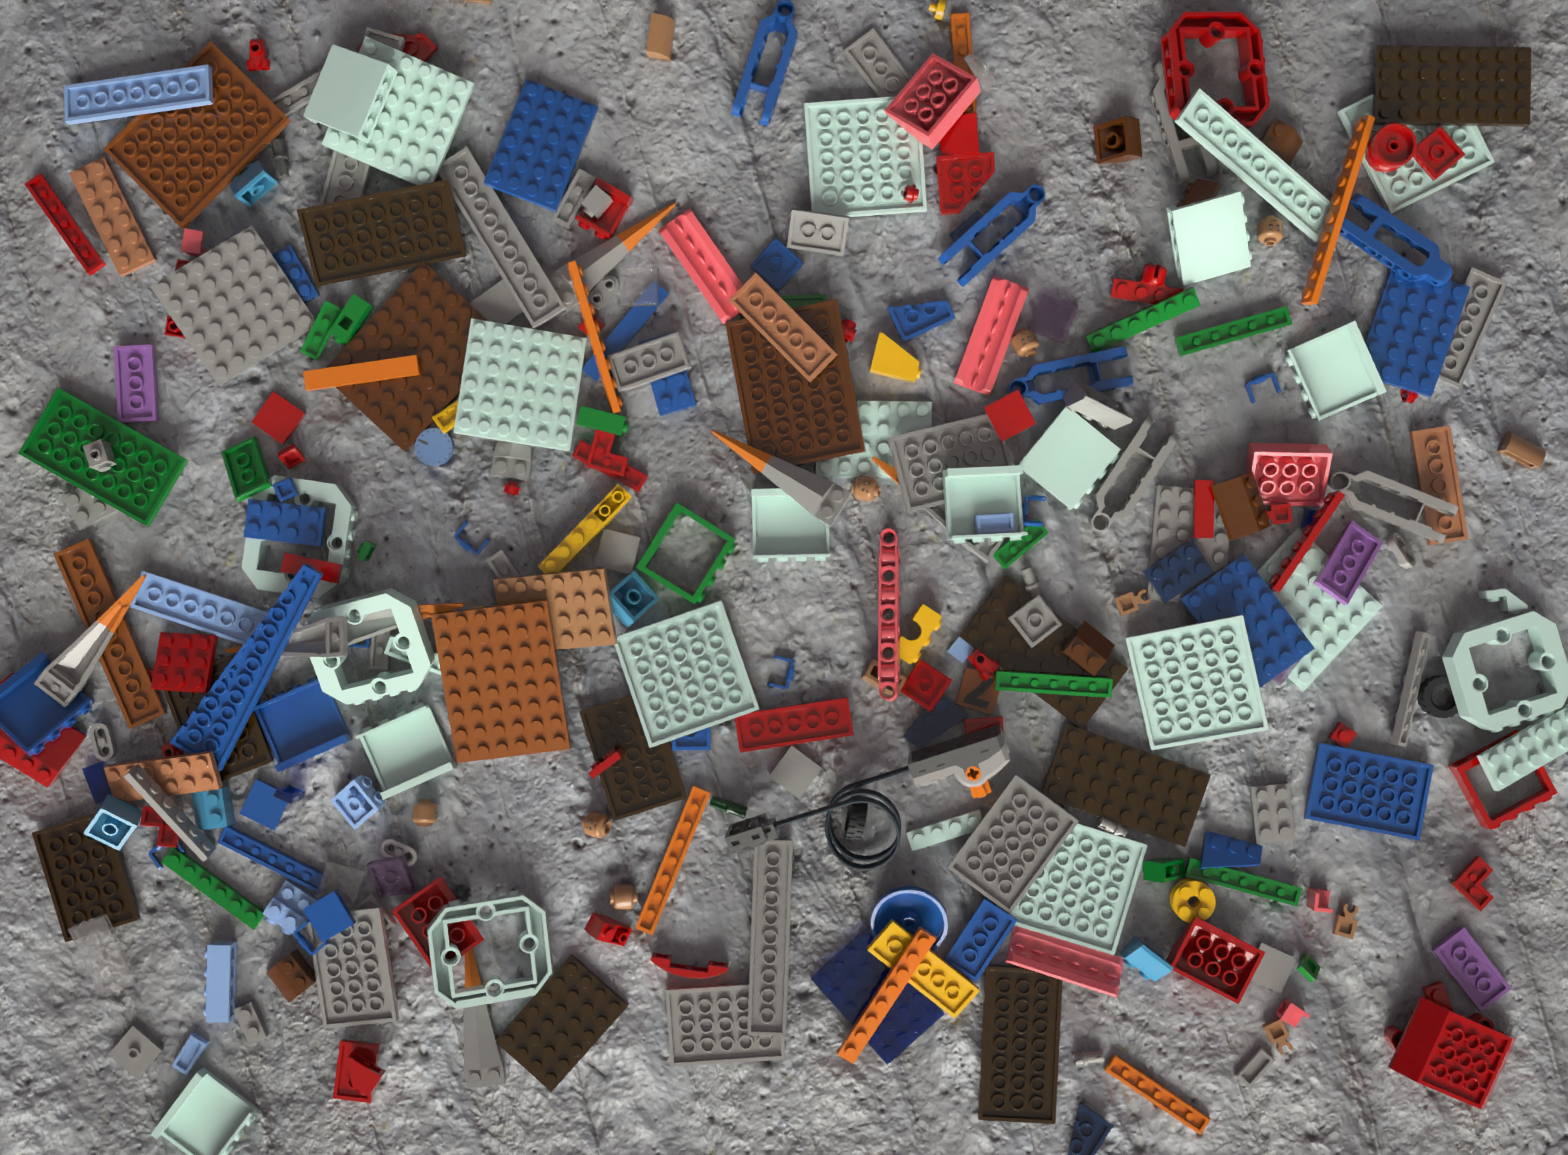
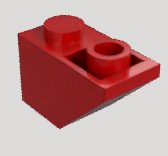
(607, 929)

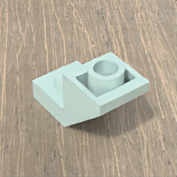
(1506, 599)

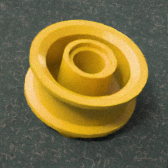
(1189, 887)

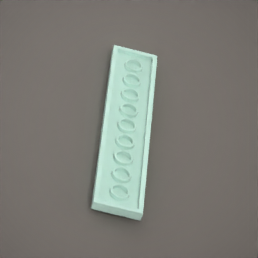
(1254, 163)

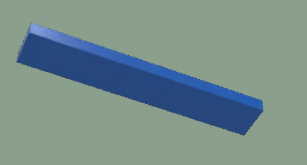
(624, 333)
(271, 857)

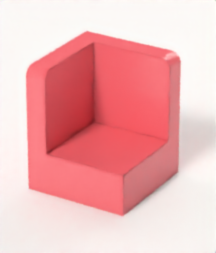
(193, 242)
(1318, 900)
(1290, 1012)

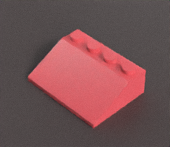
(933, 100)
(1290, 472)

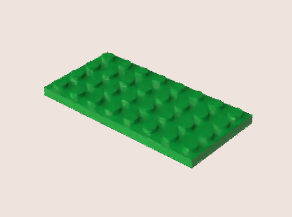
(143, 467)

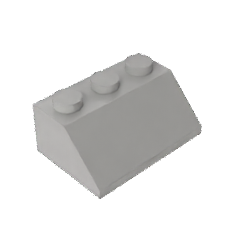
(1096, 406)

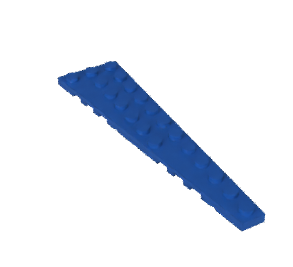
(233, 697)

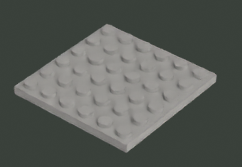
(234, 305)

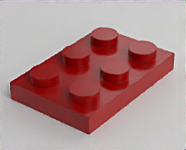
(343, 1086)

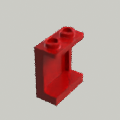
(611, 218)

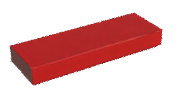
(1203, 509)
(293, 563)

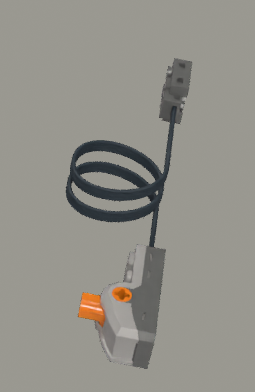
(969, 757)

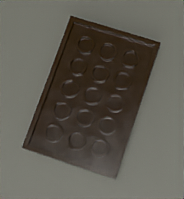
(252, 746)
(643, 775)
(84, 876)
(561, 1022)

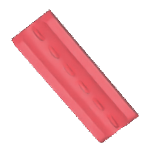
(703, 263)
(991, 335)
(1065, 960)

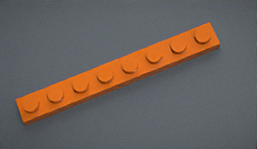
(592, 329)
(673, 860)
(886, 995)

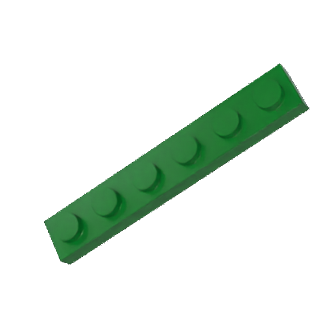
(1142, 320)
(1233, 331)
(1053, 683)
(1244, 882)
(214, 887)

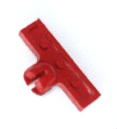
(1148, 289)

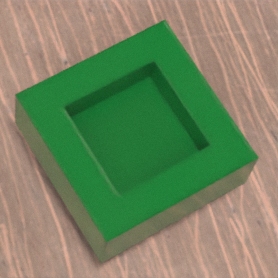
(366, 550)
(1308, 968)

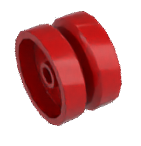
(1390, 147)

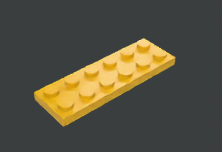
(933, 975)

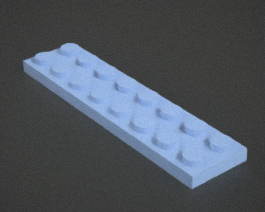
(138, 94)
(197, 608)

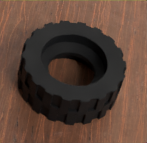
(1425, 697)
(855, 821)

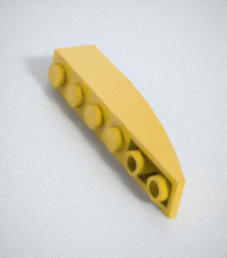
(586, 531)

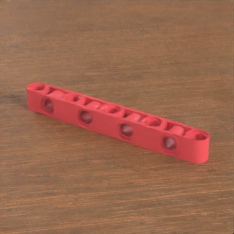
(889, 628)

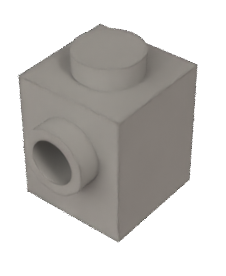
(596, 202)
(100, 455)

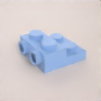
(358, 801)
(288, 907)

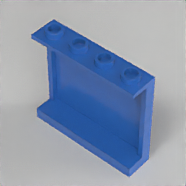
(30, 713)
(301, 723)

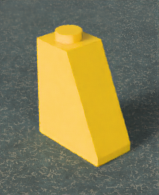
(894, 361)

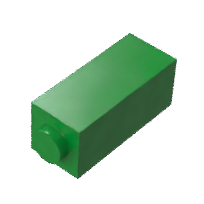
(350, 319)
(603, 421)

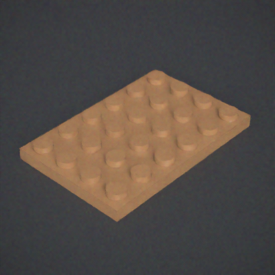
(576, 601)

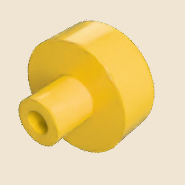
(938, 8)

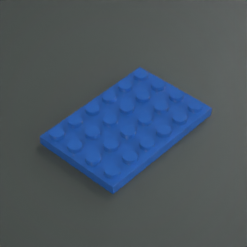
(541, 145)
(1414, 331)
(1271, 630)
(1368, 791)

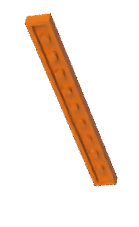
(1337, 211)

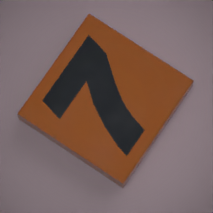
(976, 692)

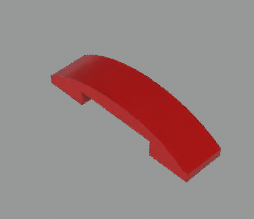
(664, 962)

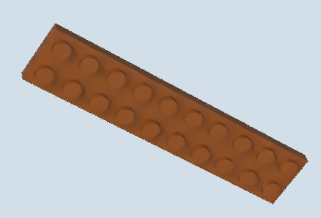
(122, 657)

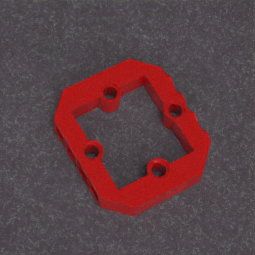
(1210, 29)

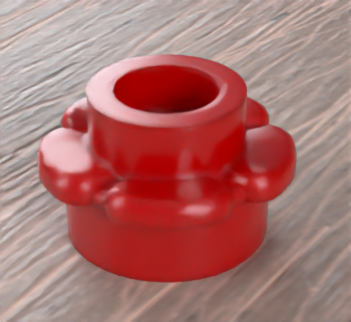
(910, 193)
(1411, 396)
(512, 488)

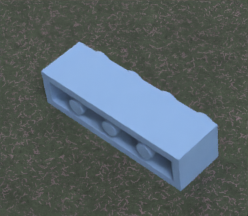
(221, 981)

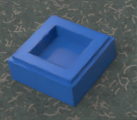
(286, 489)

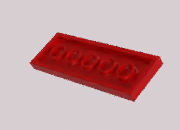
(794, 725)

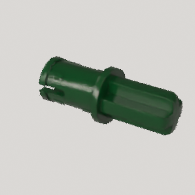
(728, 806)

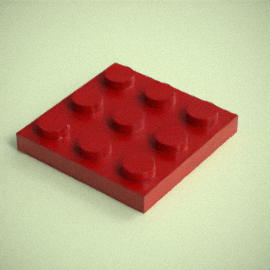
(184, 662)

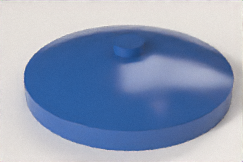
(910, 909)

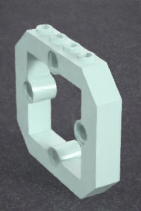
(343, 527)
(409, 625)
(1462, 673)
(510, 989)

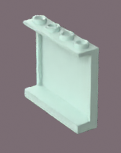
(350, 93)
(1209, 237)
(1335, 371)
(1069, 458)
(981, 492)
(786, 529)
(407, 750)
(206, 1117)

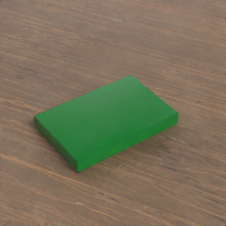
(246, 469)

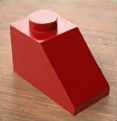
(363, 1073)

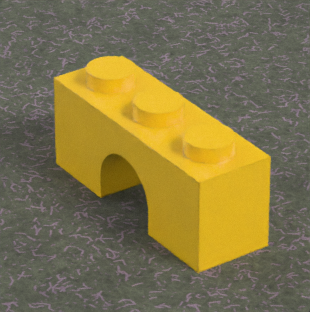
(928, 621)

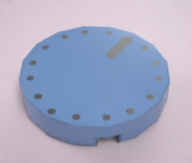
(434, 447)

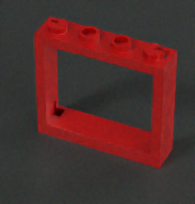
(1461, 766)

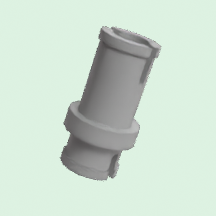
(1032, 584)
(1112, 827)
(1084, 1058)

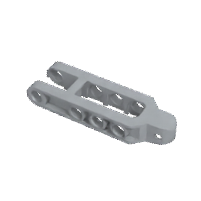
(1169, 136)
(1348, 483)
(1104, 515)

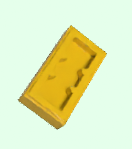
(446, 418)

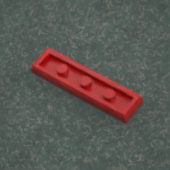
(633, 478)

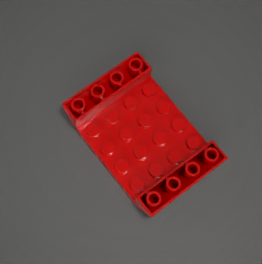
(1451, 1053)

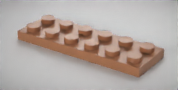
(112, 217)
(783, 327)
(1439, 477)
(173, 774)

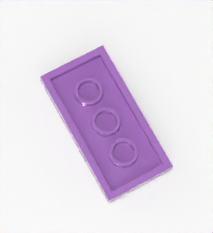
(136, 383)
(1348, 562)
(1471, 968)

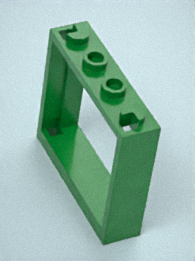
(658, 540)

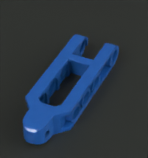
(781, 22)
(1026, 204)
(1432, 271)
(1027, 388)

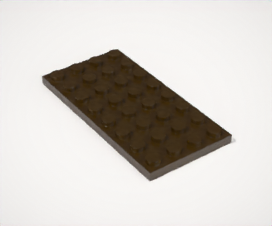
(1452, 85)
(382, 232)
(1000, 640)
(1125, 785)
(1019, 1046)

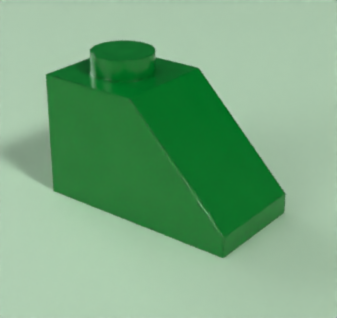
(1163, 869)

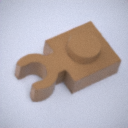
(1129, 603)
(1345, 924)
(1277, 1033)

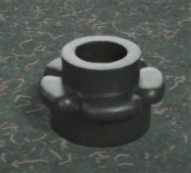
(463, 891)

